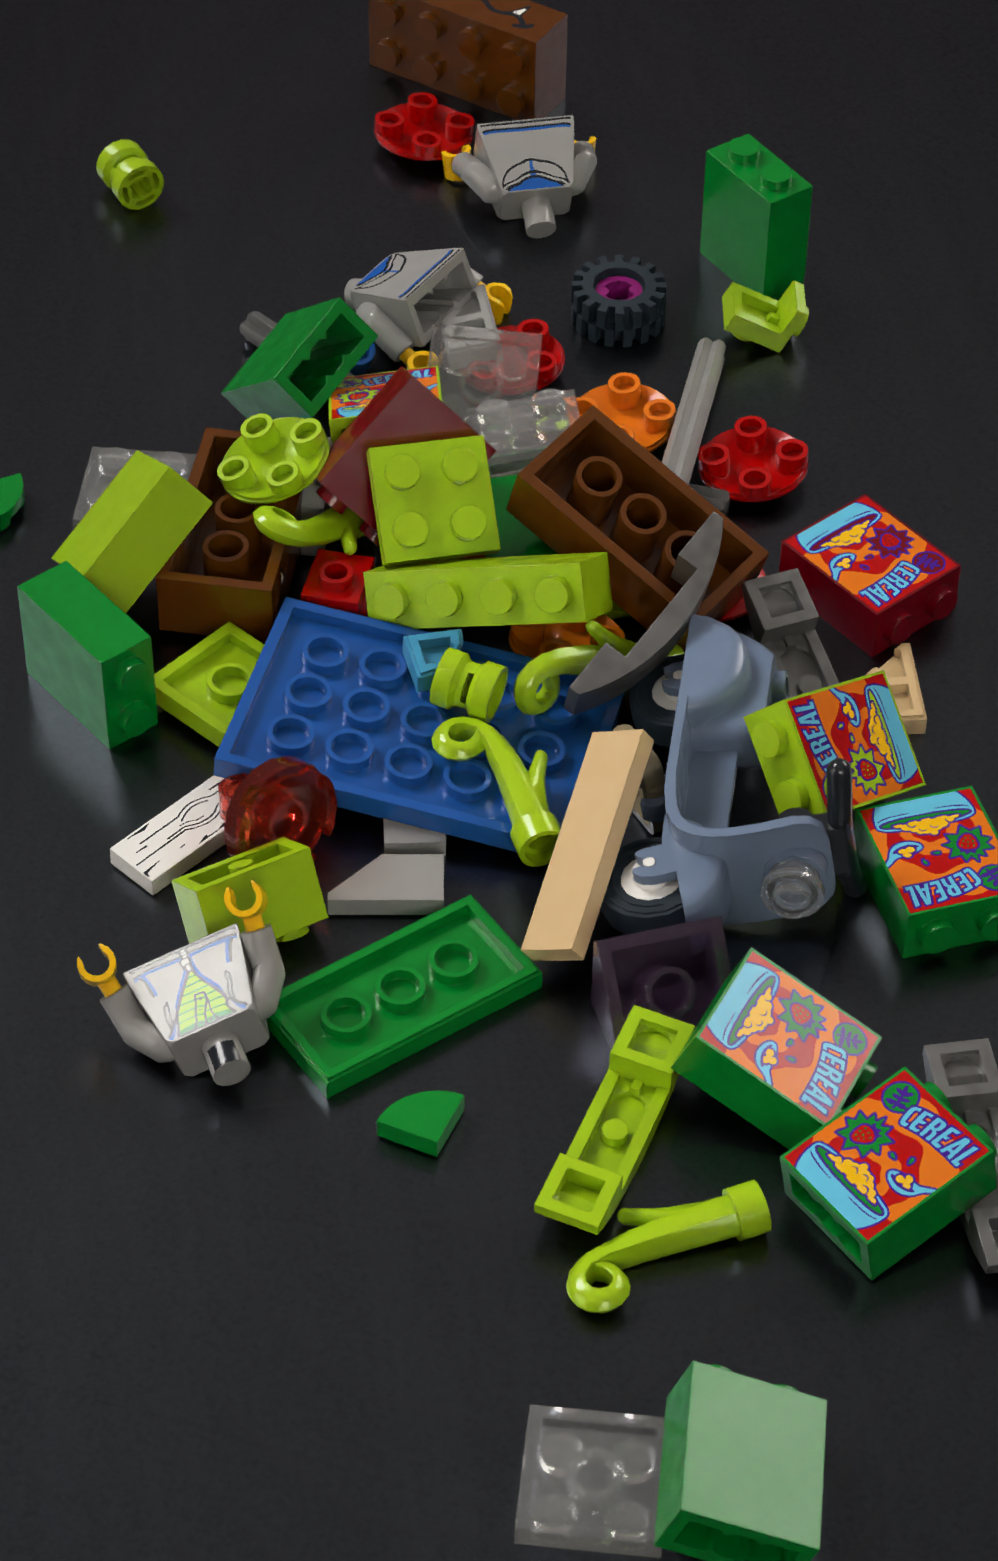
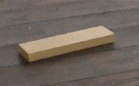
(587, 846)

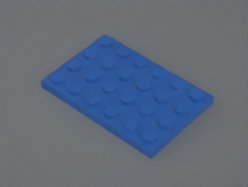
(344, 701)

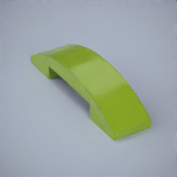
(618, 1125)

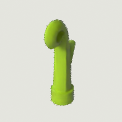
(316, 531)
(565, 660)
(523, 791)
(664, 1232)

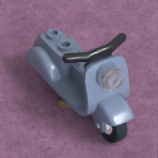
(700, 862)

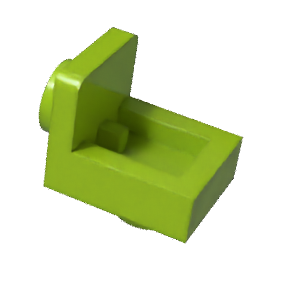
(762, 318)

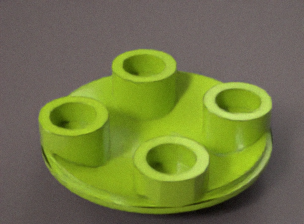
(273, 458)

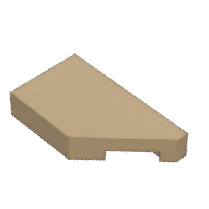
(905, 688)

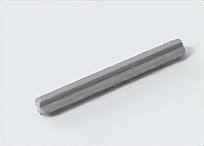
(694, 408)

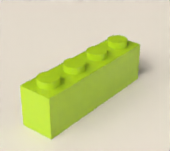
(491, 591)

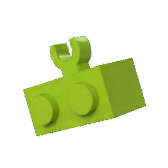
(279, 867)

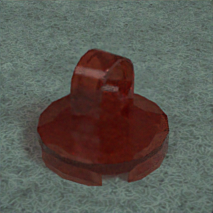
(274, 802)

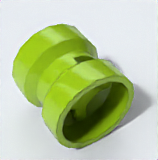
(130, 174)
(468, 685)

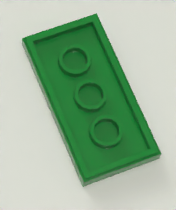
(401, 995)

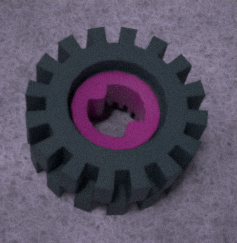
(618, 300)

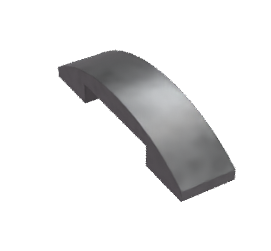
(785, 623)
(612, 672)
(970, 1082)

